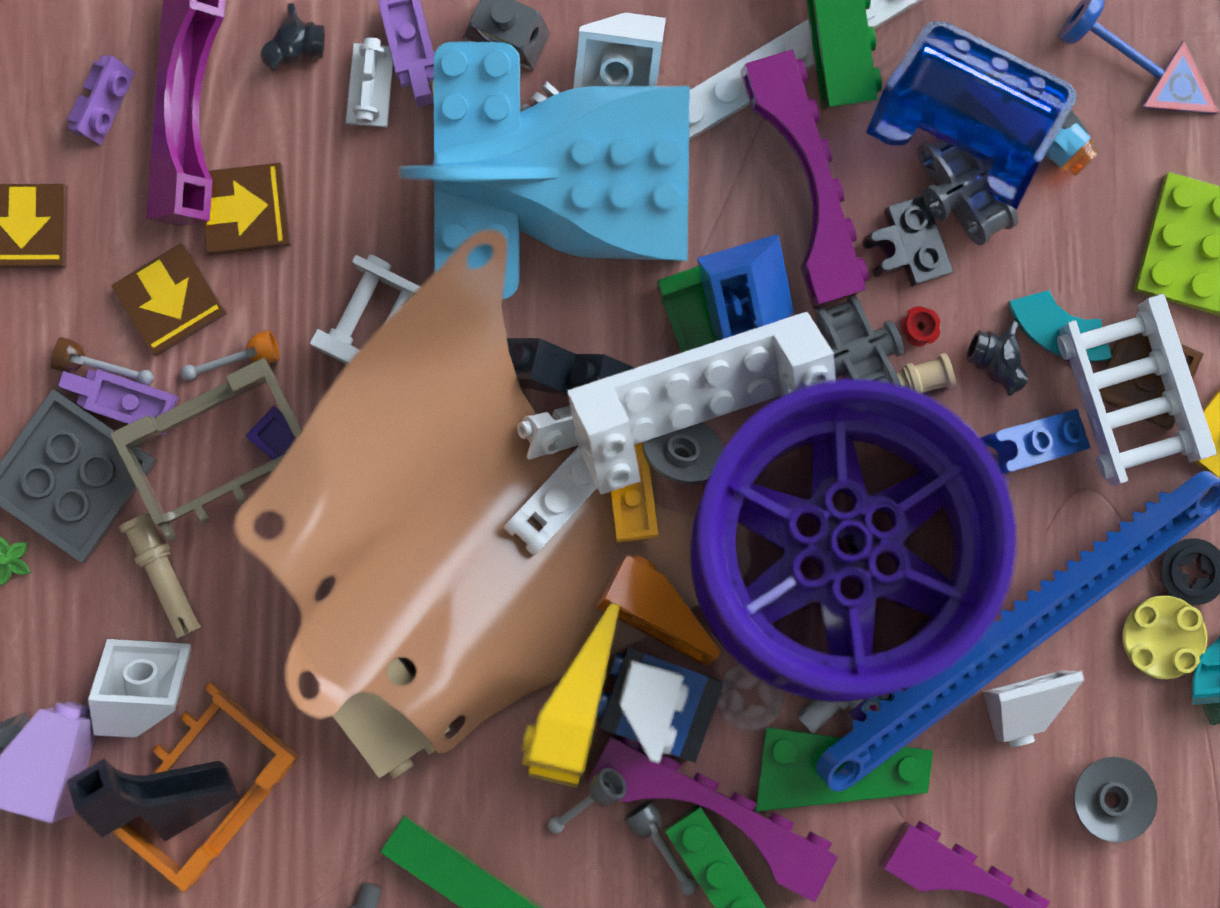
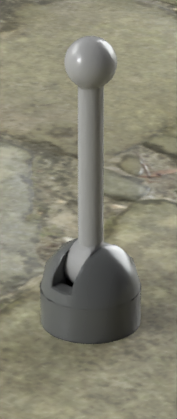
(606, 795)
(645, 822)

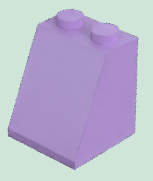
(43, 758)

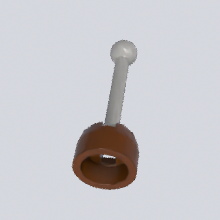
(70, 356)

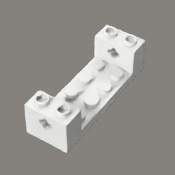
(692, 389)

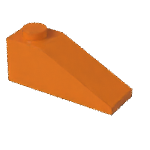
(656, 609)

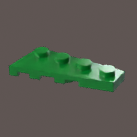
(791, 779)

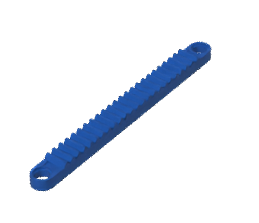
(1022, 630)

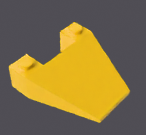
(564, 727)

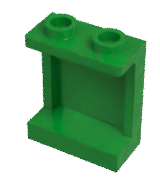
(687, 309)

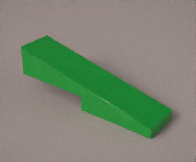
(449, 869)

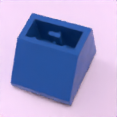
(746, 287)

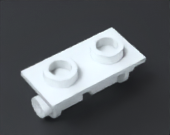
(370, 84)
(547, 434)

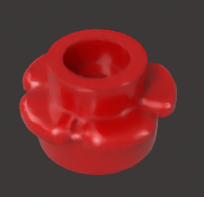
(921, 315)

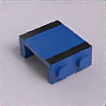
(690, 723)

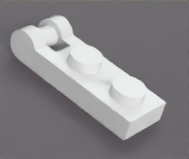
(553, 503)

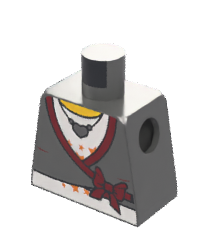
(511, 24)

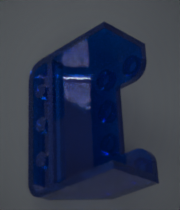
(976, 102)

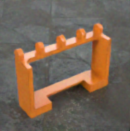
(285, 758)

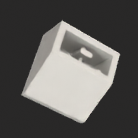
(649, 702)

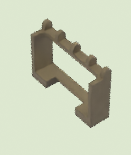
(150, 427)

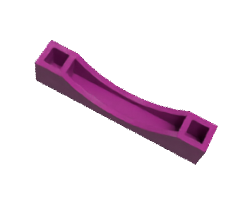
(779, 96)
(178, 172)
(792, 859)
(931, 866)

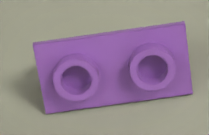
(108, 85)

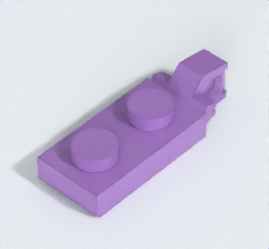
(409, 46)
(117, 396)

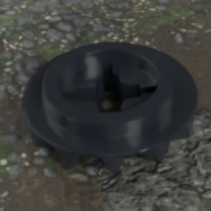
(1176, 582)

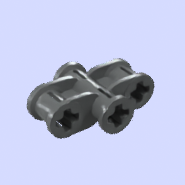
(961, 188)
(856, 347)

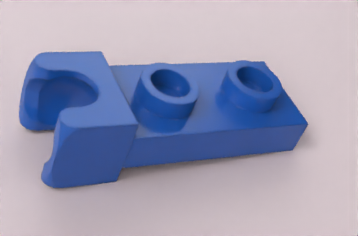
(1038, 441)

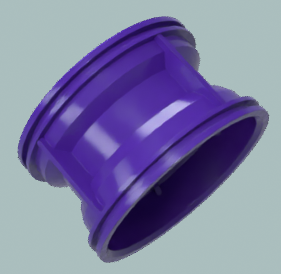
(952, 473)

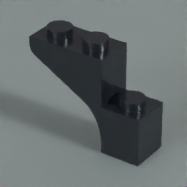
(557, 370)
(165, 799)

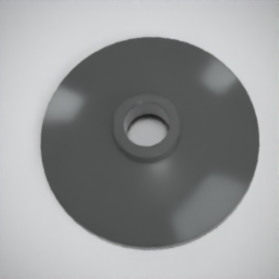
(685, 454)
(1134, 799)

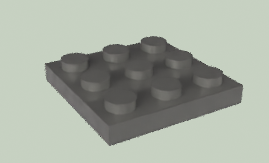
(67, 477)

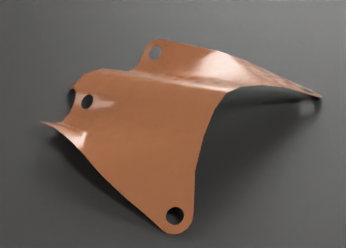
(407, 505)

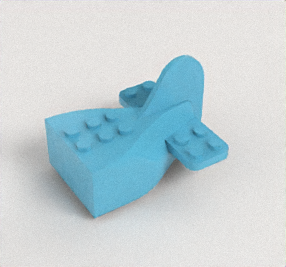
(577, 171)

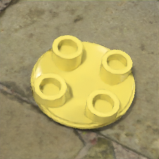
(1164, 637)

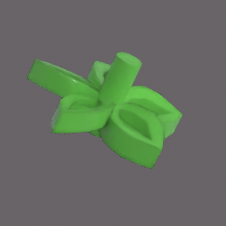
(10, 560)

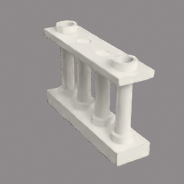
(338, 341)
(1164, 360)

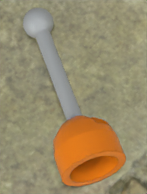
(258, 347)

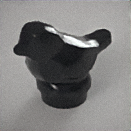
(294, 42)
(999, 357)

